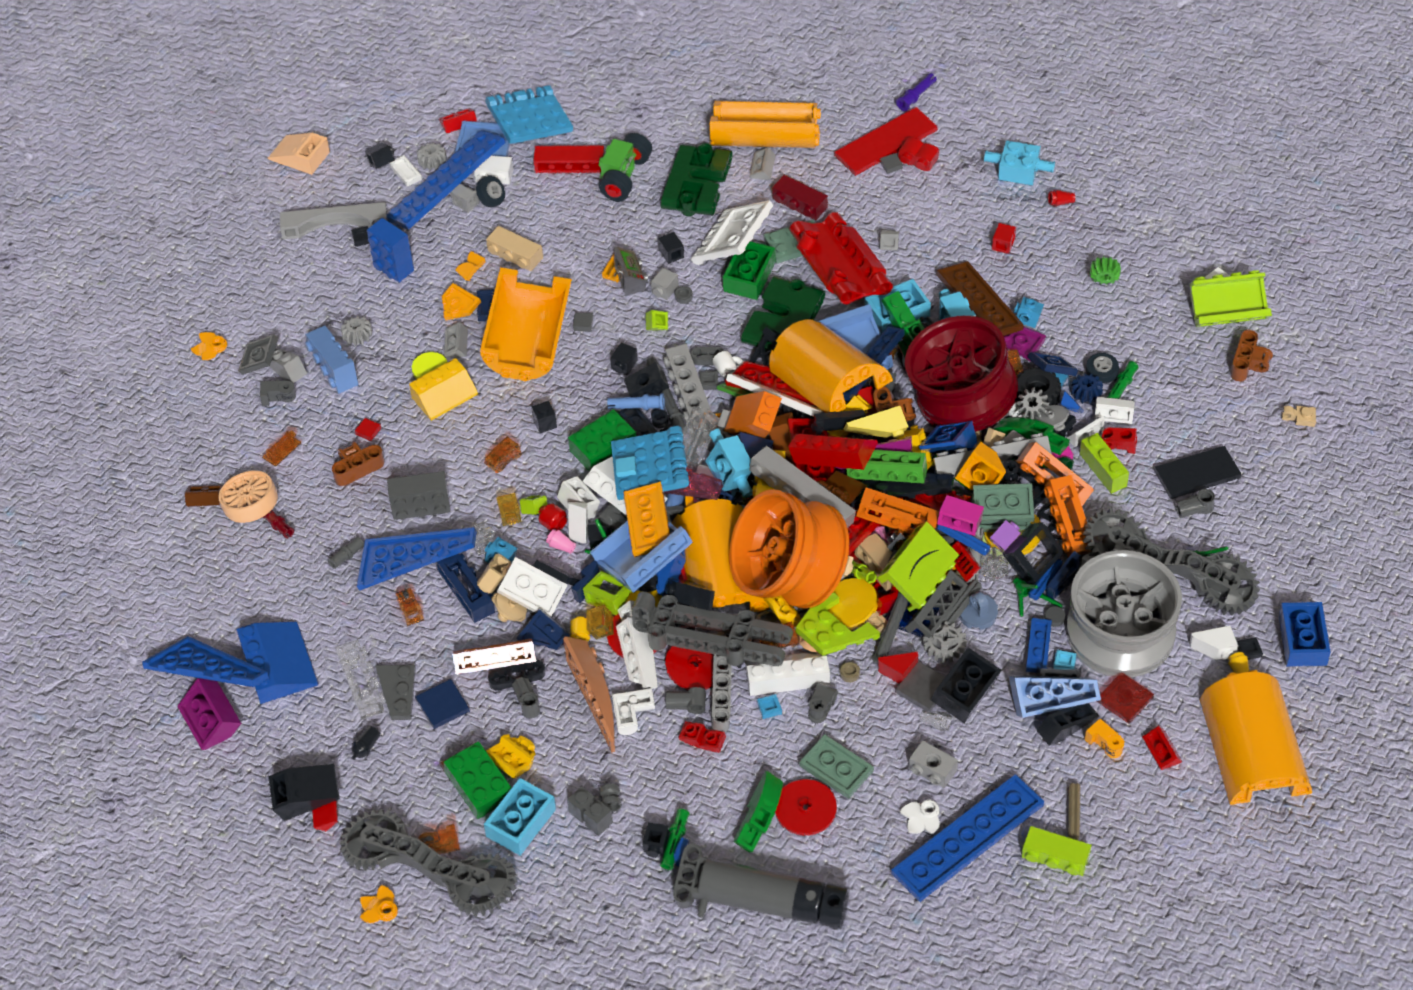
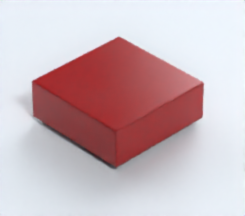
(368, 429)

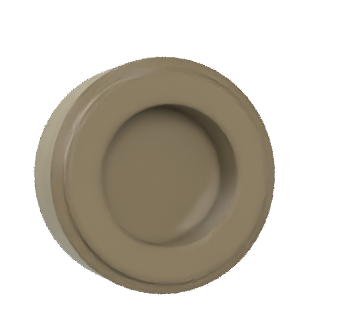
(849, 672)

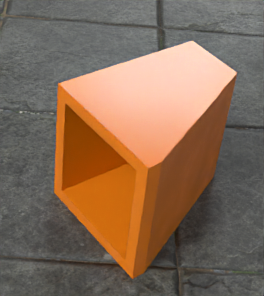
(753, 414)

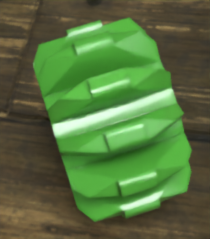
(1105, 270)

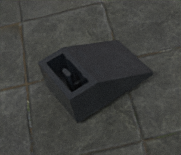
(302, 789)

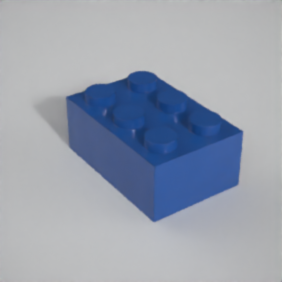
(390, 250)
(1304, 634)

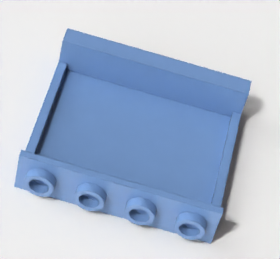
(858, 329)
(617, 559)

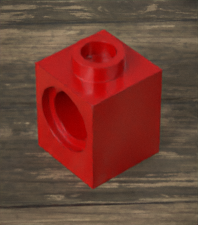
(1004, 238)

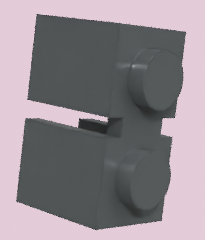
(596, 815)

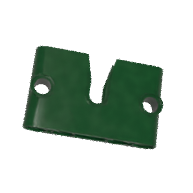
(693, 178)
(788, 304)

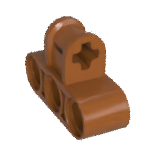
(1249, 357)
(889, 403)
(356, 463)

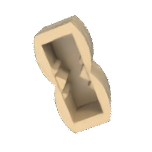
(493, 573)

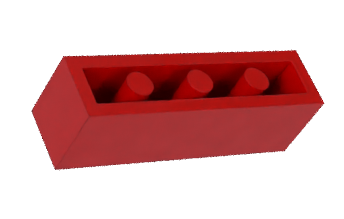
(568, 159)

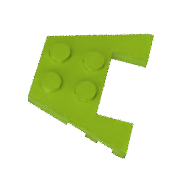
(827, 633)

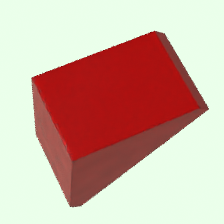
(897, 666)

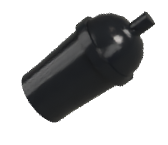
(364, 743)

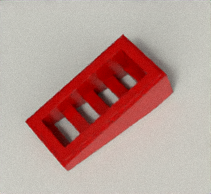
(960, 547)

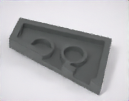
(398, 689)

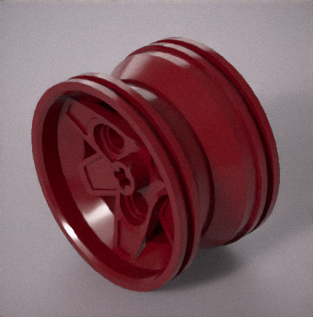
(953, 374)

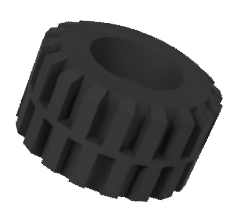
(1039, 380)

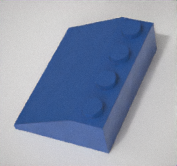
(282, 653)

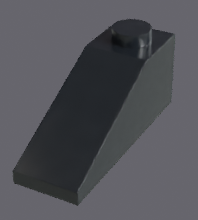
(690, 593)
(1066, 722)

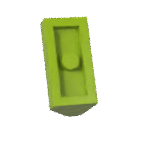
(599, 597)

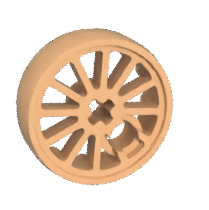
(248, 496)

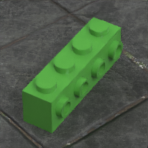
(893, 466)

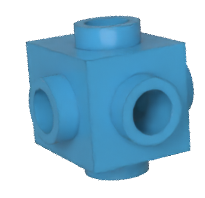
(1029, 311)
(501, 547)

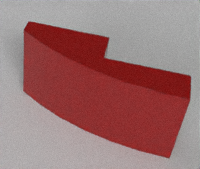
(887, 601)
(700, 737)

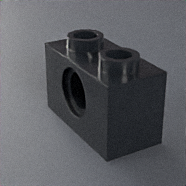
(648, 381)

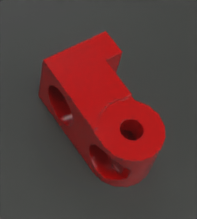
(1120, 438)

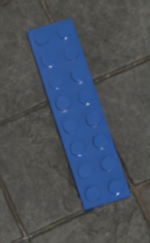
(445, 179)
(967, 838)

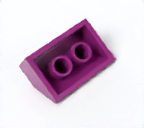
(208, 713)

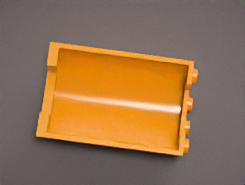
(765, 124)
(523, 326)
(822, 364)
(707, 558)
(1253, 736)

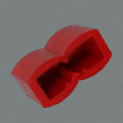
(918, 154)

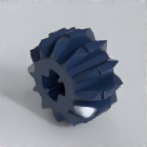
(1087, 388)

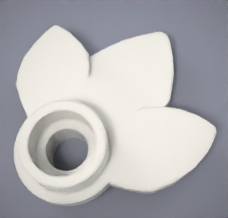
(921, 820)

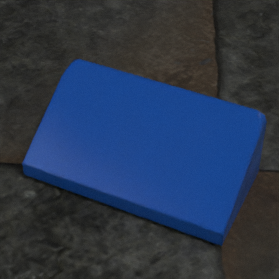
(1070, 404)

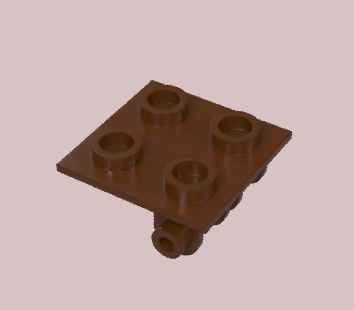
(843, 486)

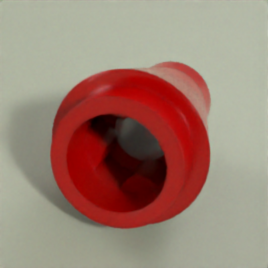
(1060, 197)

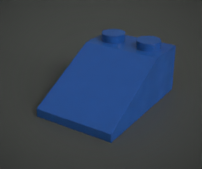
(950, 438)

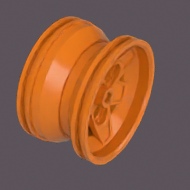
(789, 549)

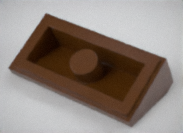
(202, 495)

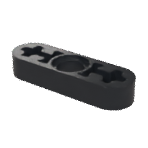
(501, 673)

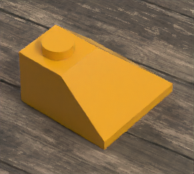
(981, 468)

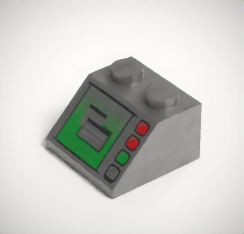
(629, 271)

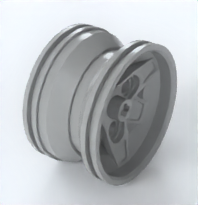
(1126, 642)

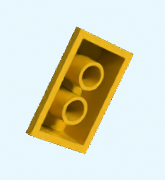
(442, 389)

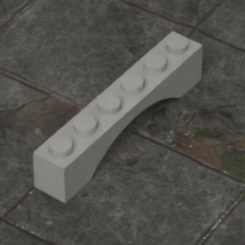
(299, 223)
(953, 463)

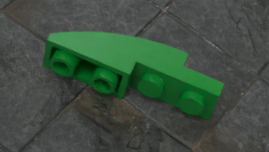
(902, 317)
(1028, 427)
(760, 812)

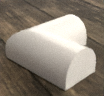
(627, 704)

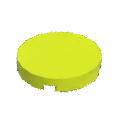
(426, 363)

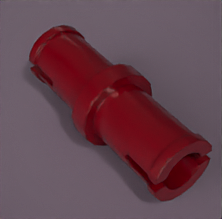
(279, 523)

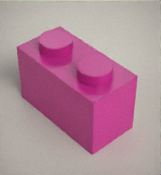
(960, 515)

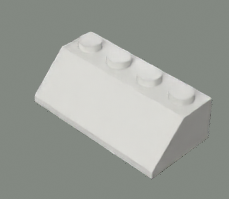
(602, 481)
(795, 673)

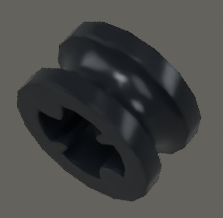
(655, 419)

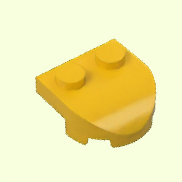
(783, 611)
(513, 755)

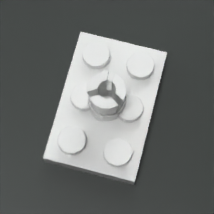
(531, 587)

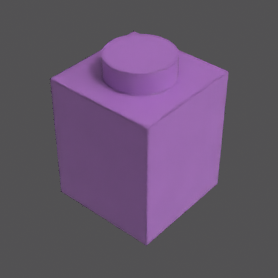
(1005, 535)

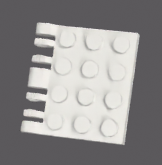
(732, 232)

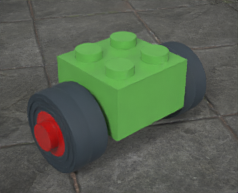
(620, 163)

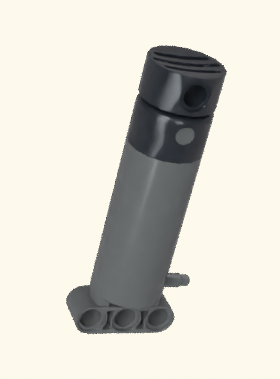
(759, 891)

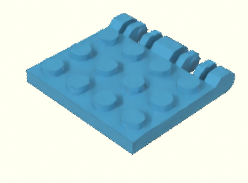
(529, 117)
(657, 457)

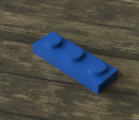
(1038, 644)

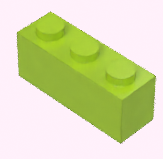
(1104, 463)
(1056, 851)

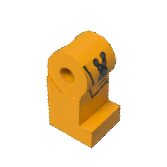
(1106, 738)

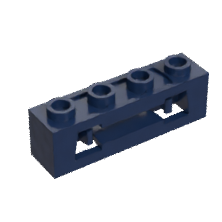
(481, 602)

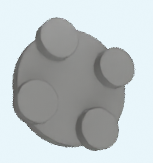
(1055, 416)

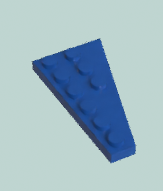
(397, 555)
(202, 661)

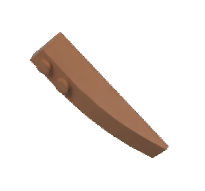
(592, 684)

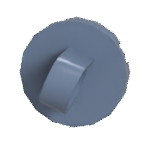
(980, 612)

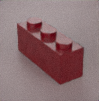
(800, 197)

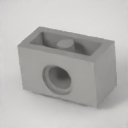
(927, 755)

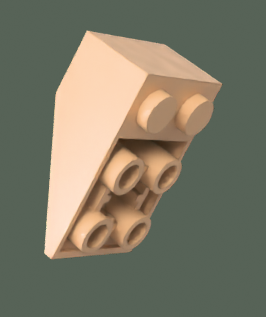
(301, 151)

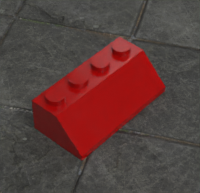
(803, 426)
(831, 451)

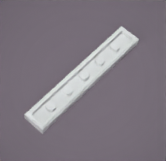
(786, 400)

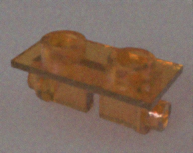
(282, 449)

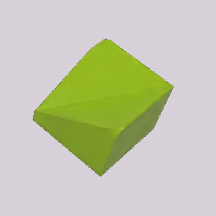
(656, 320)
(532, 504)

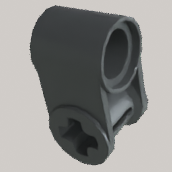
(821, 702)

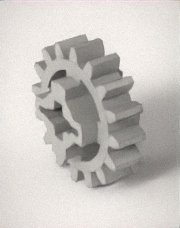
(945, 642)

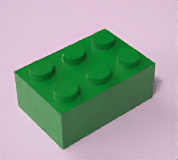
(749, 271)
(593, 442)
(477, 779)

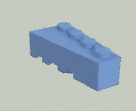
(332, 360)
(1045, 694)

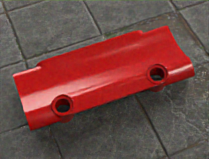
(841, 258)

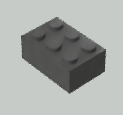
(418, 495)

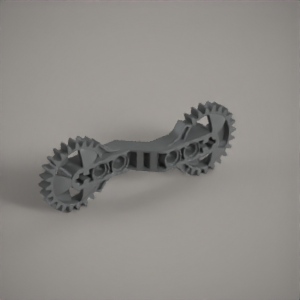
(1223, 580)
(461, 877)

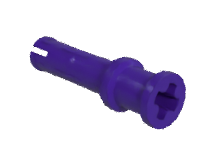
(912, 95)

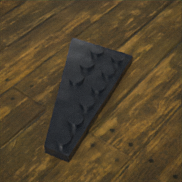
(934, 485)

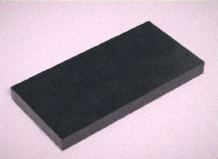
(1197, 472)

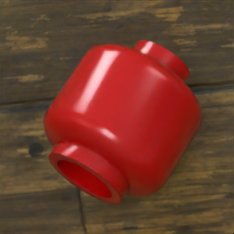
(552, 517)

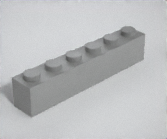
(787, 478)

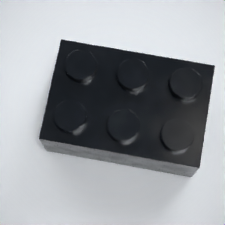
(966, 685)

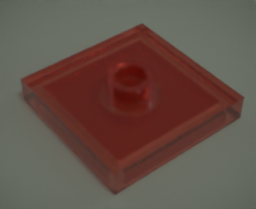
(1125, 697)

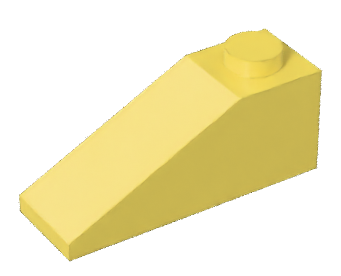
(882, 424)

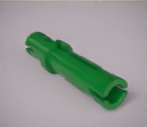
(1124, 379)
(681, 818)

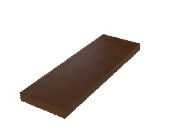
(980, 296)

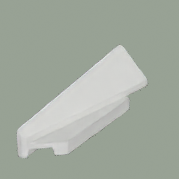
(636, 650)

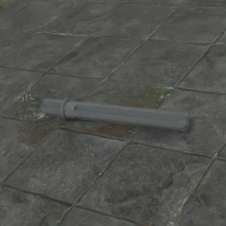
(675, 415)
(891, 627)

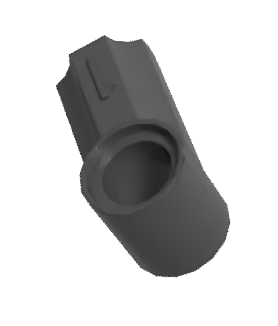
(1196, 504)
(611, 518)
(527, 698)
(691, 700)

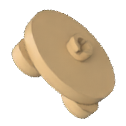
(508, 609)

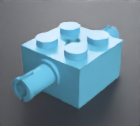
(1019, 162)
(953, 305)
(730, 463)

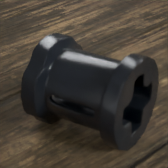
(1012, 471)

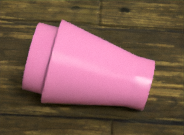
(559, 541)

